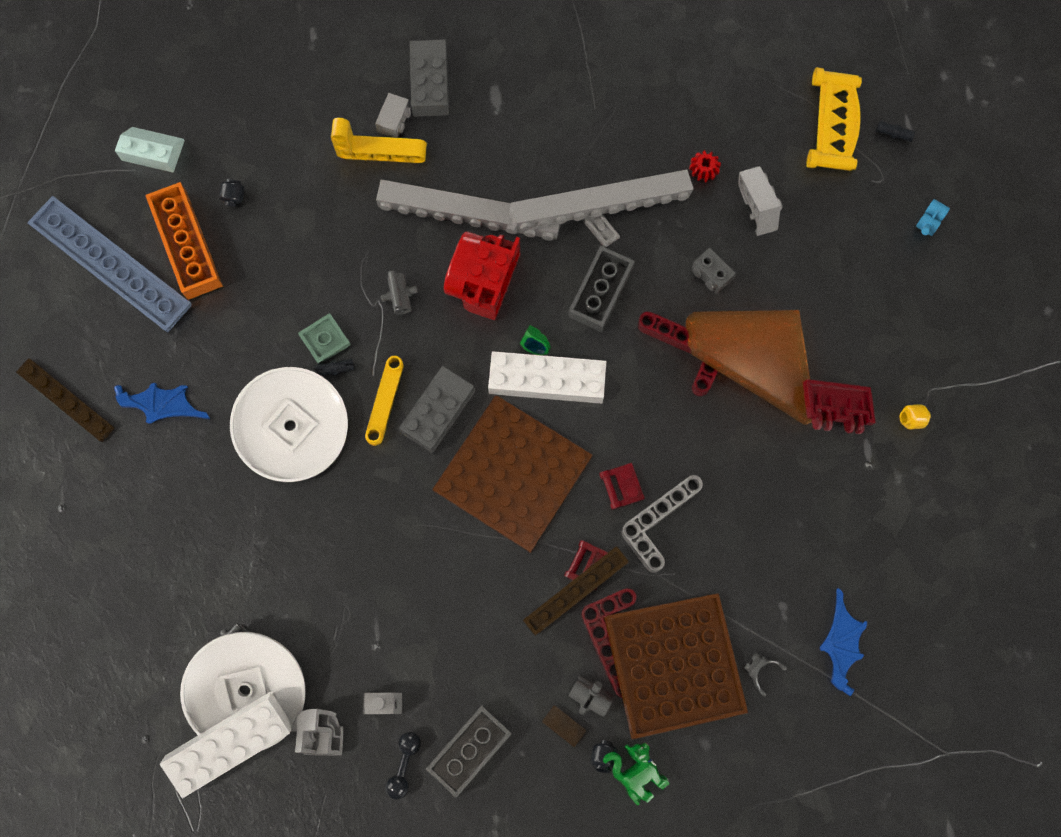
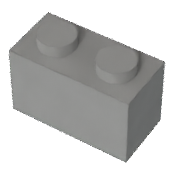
(393, 115)

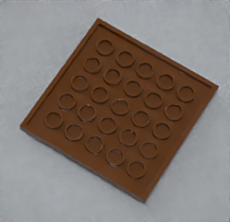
(512, 473)
(675, 665)

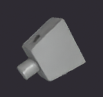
(382, 703)

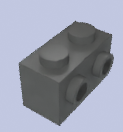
(712, 271)

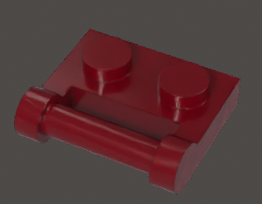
(627, 484)
(597, 554)

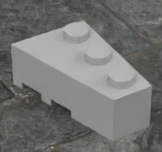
(761, 199)

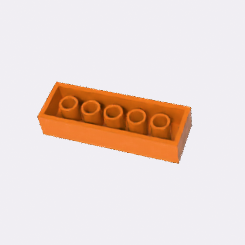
(183, 241)

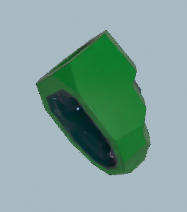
(535, 342)

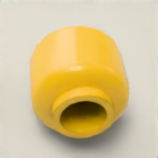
(915, 416)

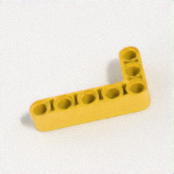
(375, 148)

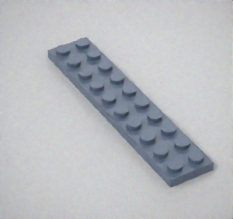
(110, 264)

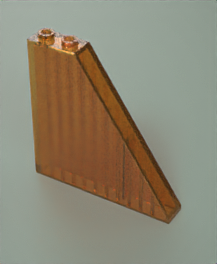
(757, 351)

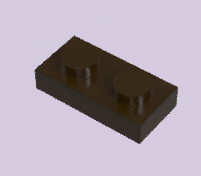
(564, 726)

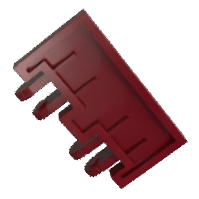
(838, 403)

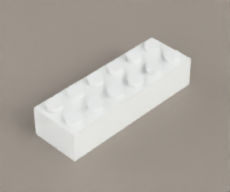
(547, 377)
(226, 744)

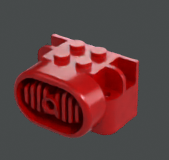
(482, 272)

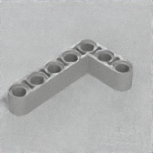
(656, 517)

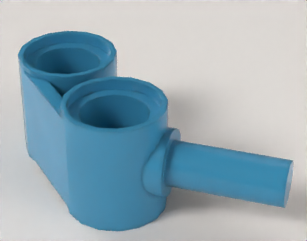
(932, 217)

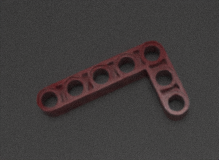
(671, 338)
(598, 622)

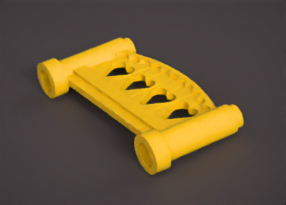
(825, 153)

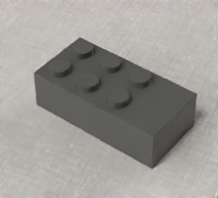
(429, 78)
(601, 289)
(437, 409)
(468, 751)

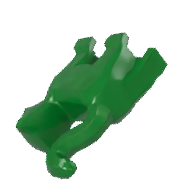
(639, 774)

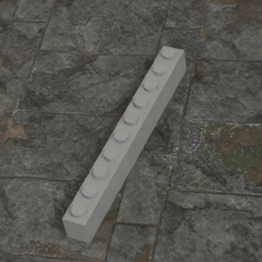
(600, 200)
(454, 207)

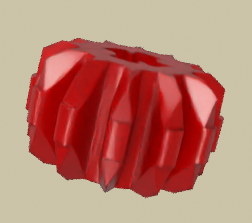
(705, 172)

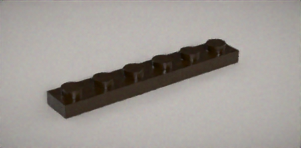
(65, 400)
(576, 590)

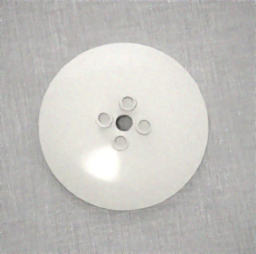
(281, 397)
(238, 659)

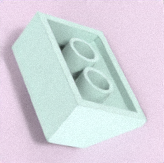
(149, 149)

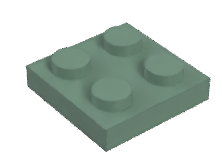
(324, 339)

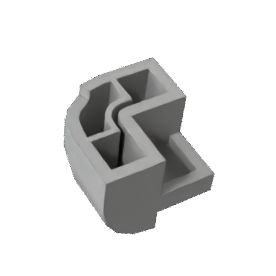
(318, 733)

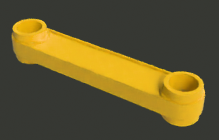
(384, 400)

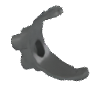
(754, 667)

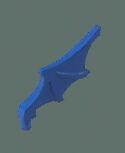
(159, 403)
(843, 644)

